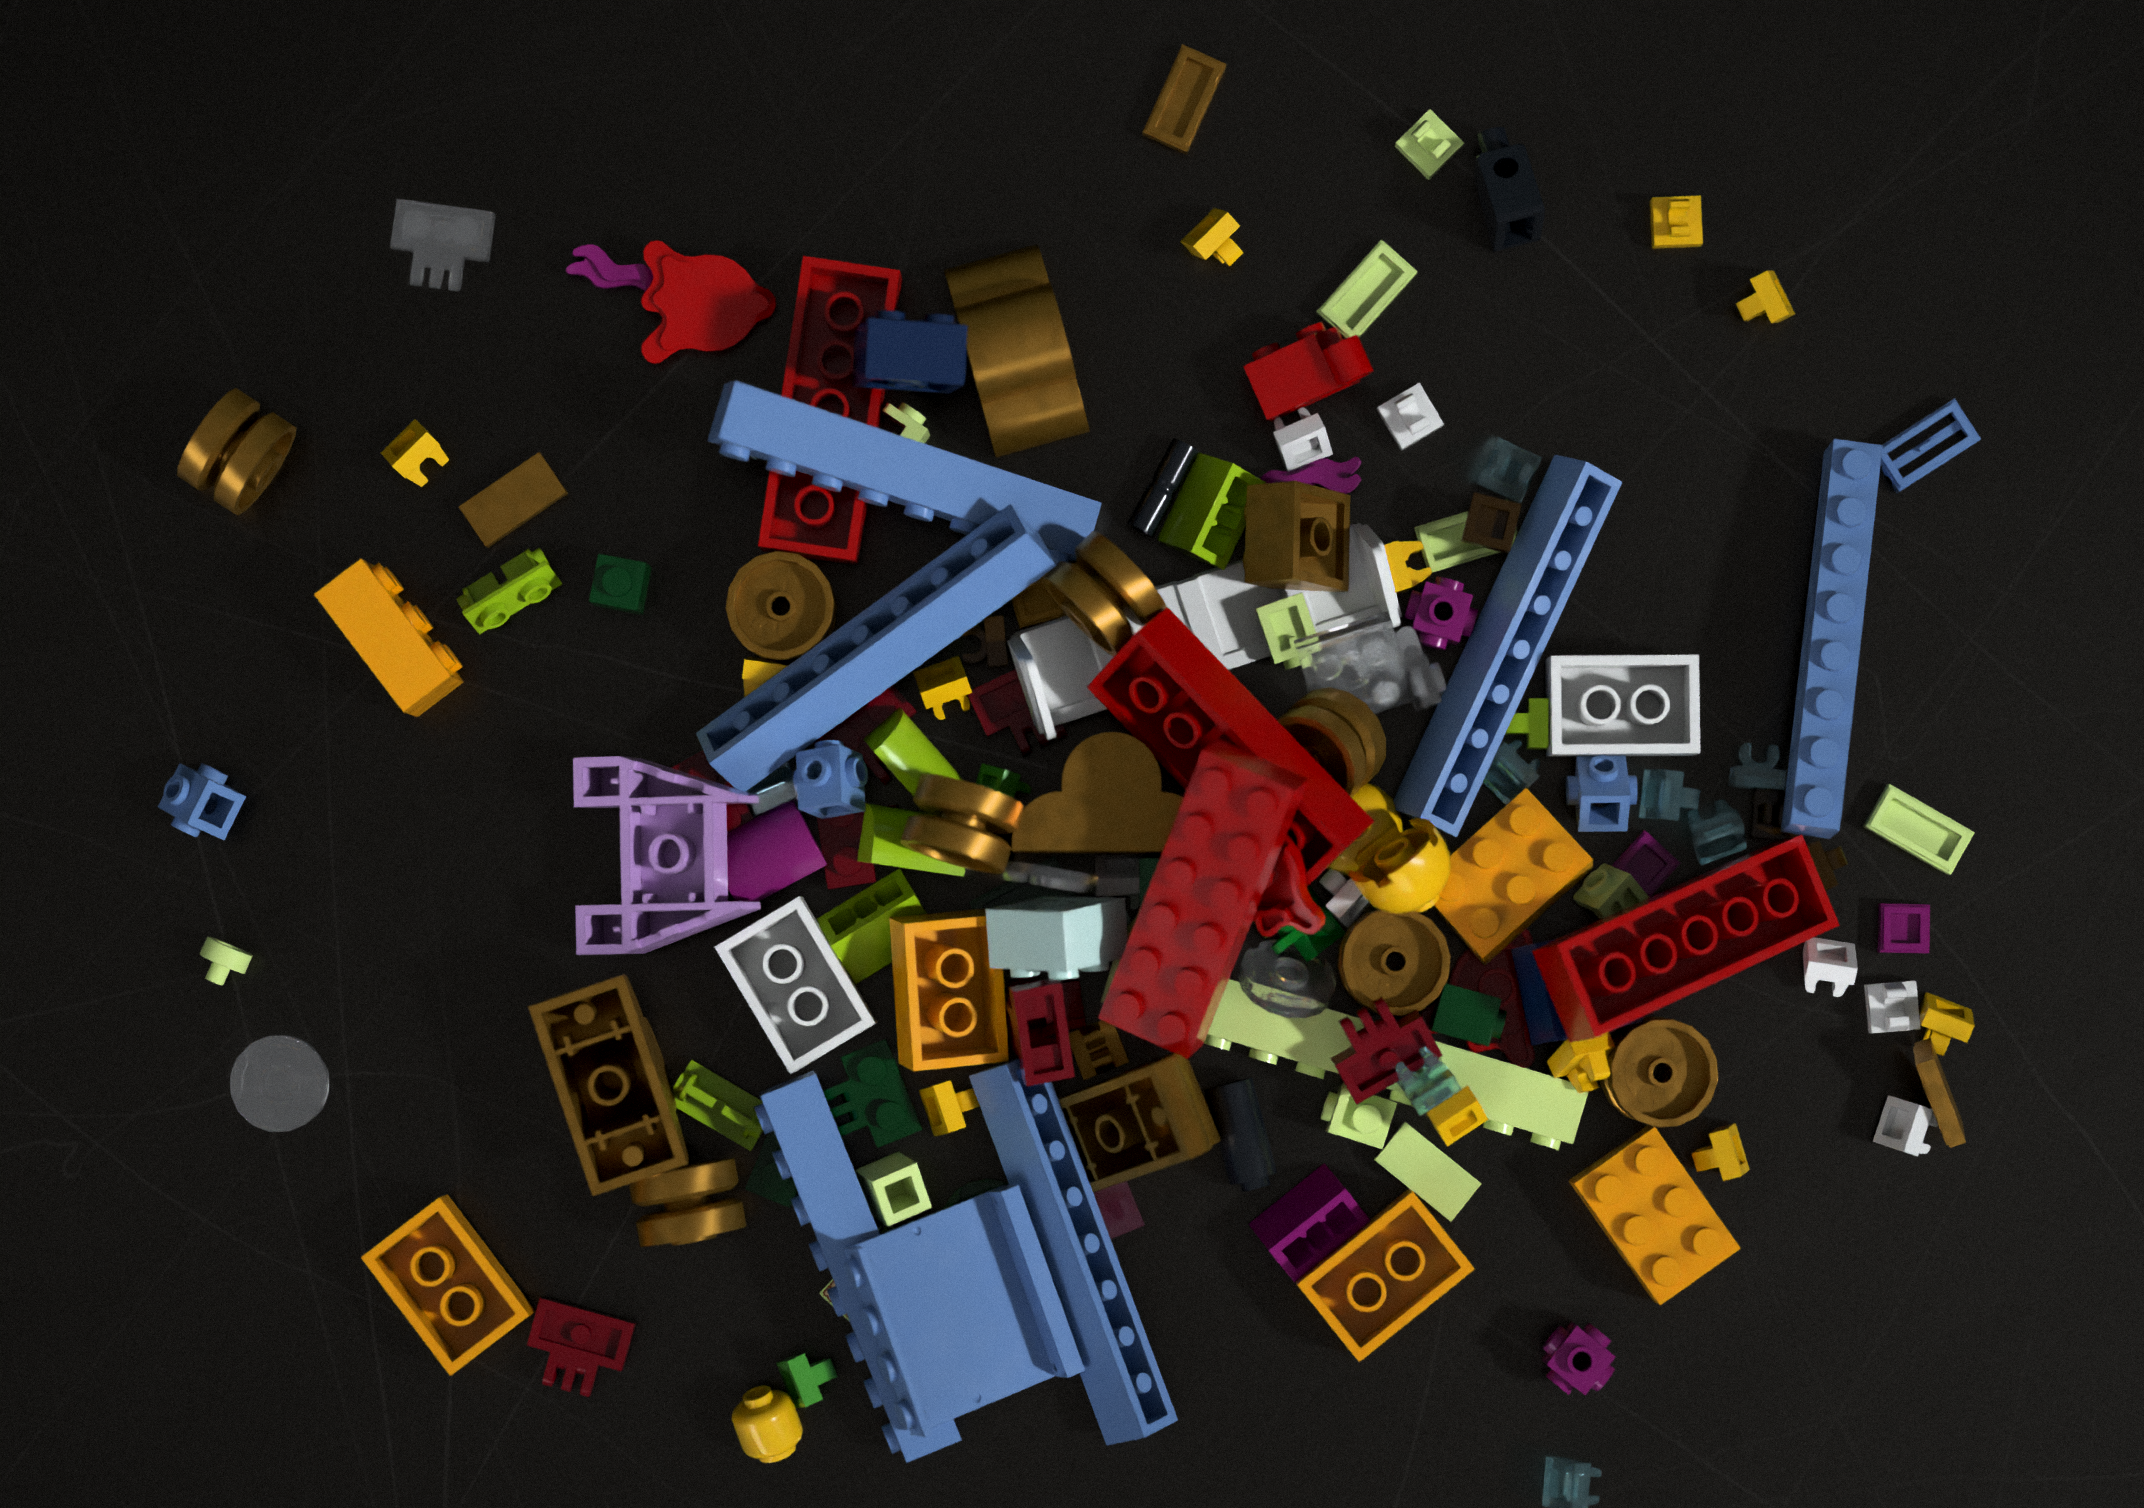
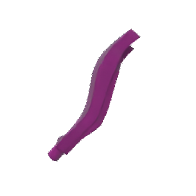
(605, 273)
(1323, 473)

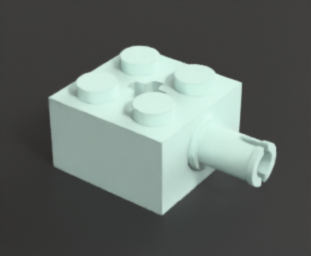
(1057, 935)

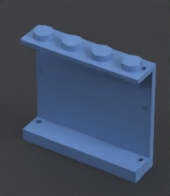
(962, 1308)

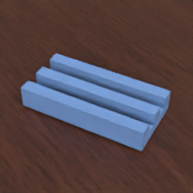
(1890, 467)

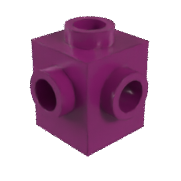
(1431, 630)
(1562, 1347)

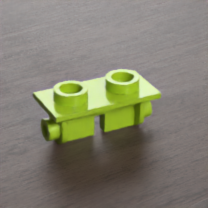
(528, 582)
(718, 1104)

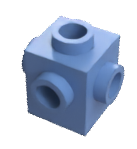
(830, 780)
(1601, 793)
(201, 801)

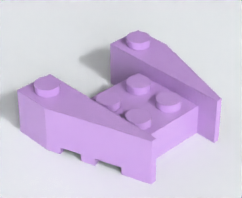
(669, 854)

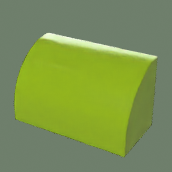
(1209, 511)
(907, 751)
(881, 842)
(861, 925)

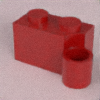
(1306, 369)

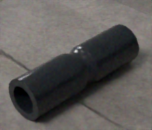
(1160, 492)

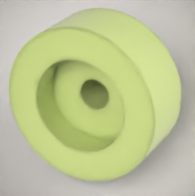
(223, 958)

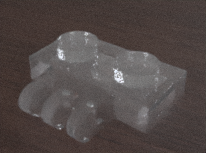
(441, 239)
(1423, 679)

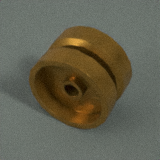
(236, 451)
(760, 586)
(1104, 593)
(1339, 735)
(962, 823)
(1364, 955)
(1687, 1079)
(687, 1204)

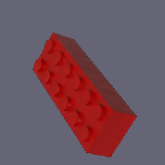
(819, 373)
(1184, 699)
(1202, 898)
(1685, 938)

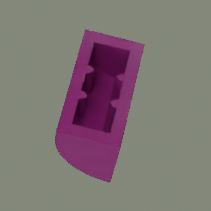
(771, 853)
(1309, 1222)

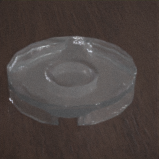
(1051, 877)
(1286, 982)
(279, 1083)

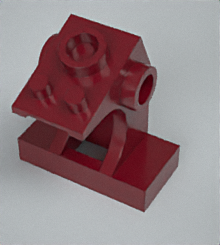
(1035, 1012)

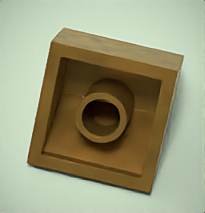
(1297, 537)

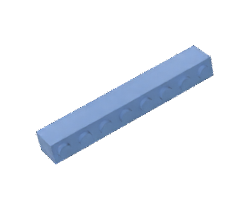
(892, 468)
(1831, 639)
(1506, 643)
(876, 649)
(840, 1218)
(1087, 1275)

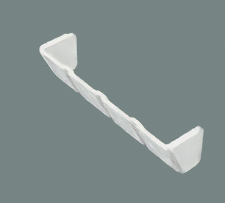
(1217, 606)

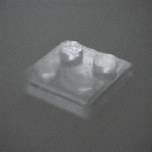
(1357, 659)

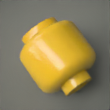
(767, 1424)

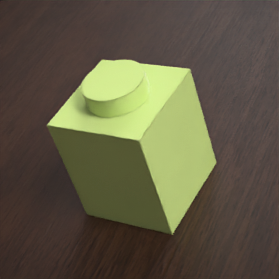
(893, 1188)

